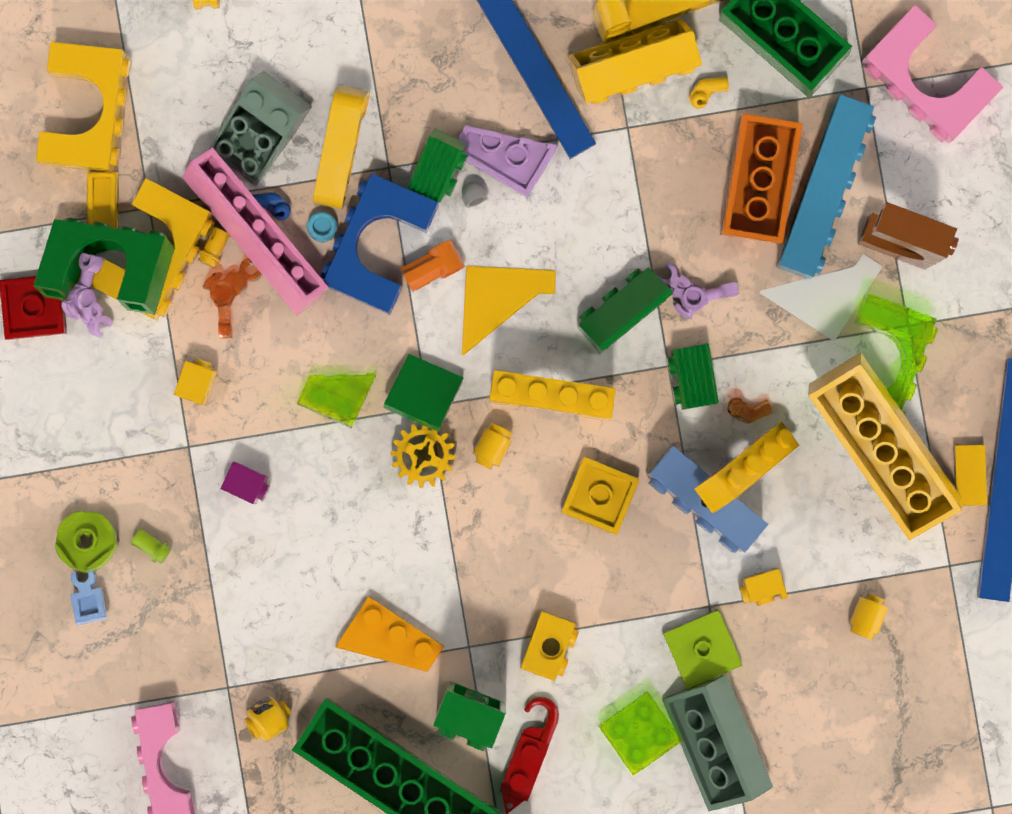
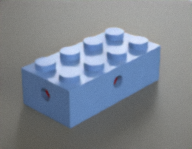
(733, 522)

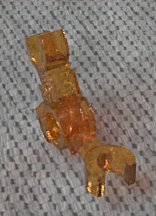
(226, 290)

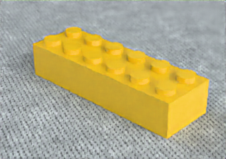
(884, 446)

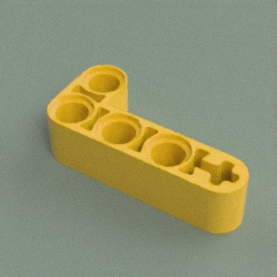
(340, 145)

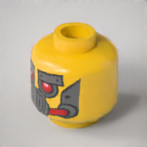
(267, 718)

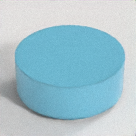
(322, 227)

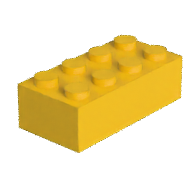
(635, 61)

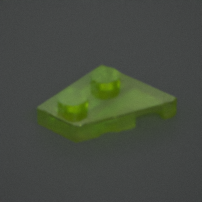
(337, 396)

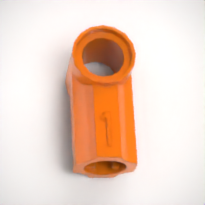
(438, 263)

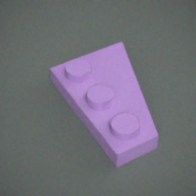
(507, 158)

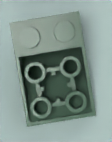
(260, 126)

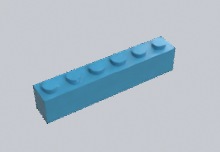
(826, 186)

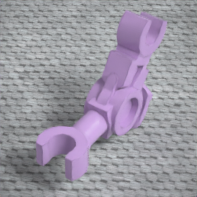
(692, 296)
(83, 299)

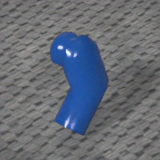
(274, 204)

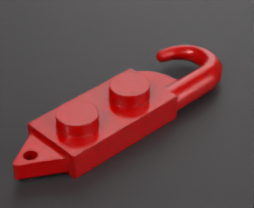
(528, 756)

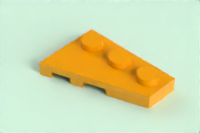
(389, 637)

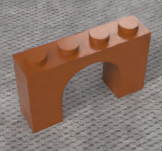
(908, 236)

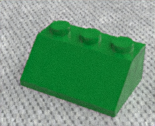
(623, 309)

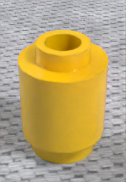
(492, 446)
(868, 616)

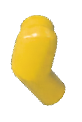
(705, 88)

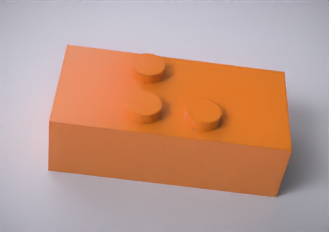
(761, 179)

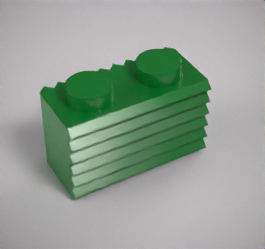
(438, 165)
(693, 377)

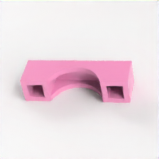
(155, 727)

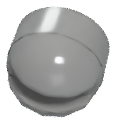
(473, 194)

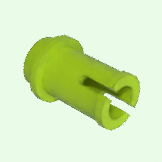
(151, 546)

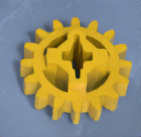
(405, 446)

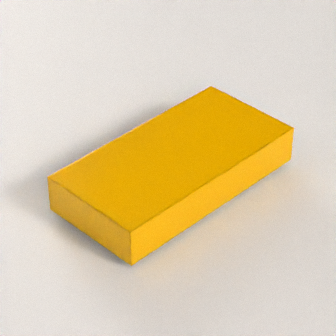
(103, 198)
(970, 474)

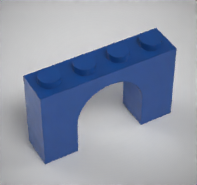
(378, 201)

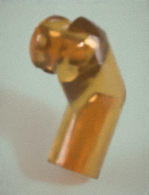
(747, 413)

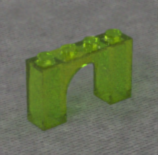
(909, 332)

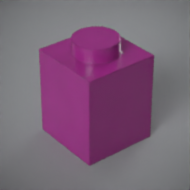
(246, 483)

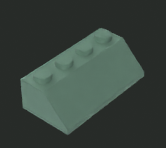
(718, 744)

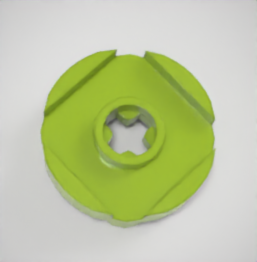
(85, 558)

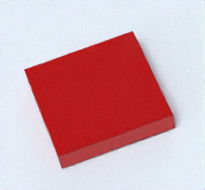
(28, 312)

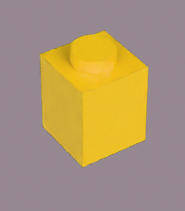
(196, 381)

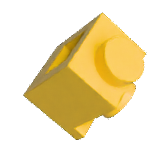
(763, 587)

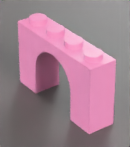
(944, 115)

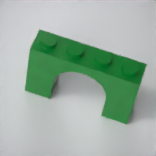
(146, 261)

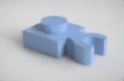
(89, 602)

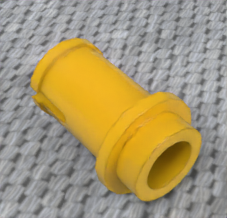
(214, 247)

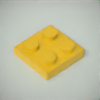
(600, 495)

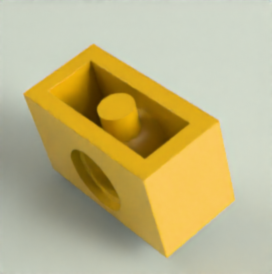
(536, 659)

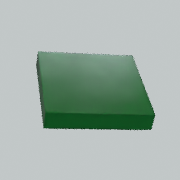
(423, 392)

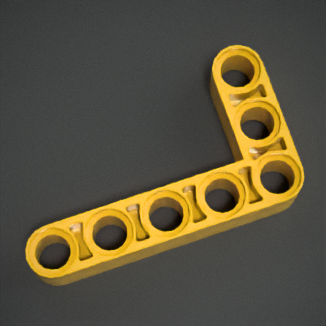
(622, 18)

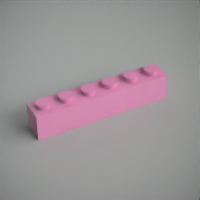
(254, 231)

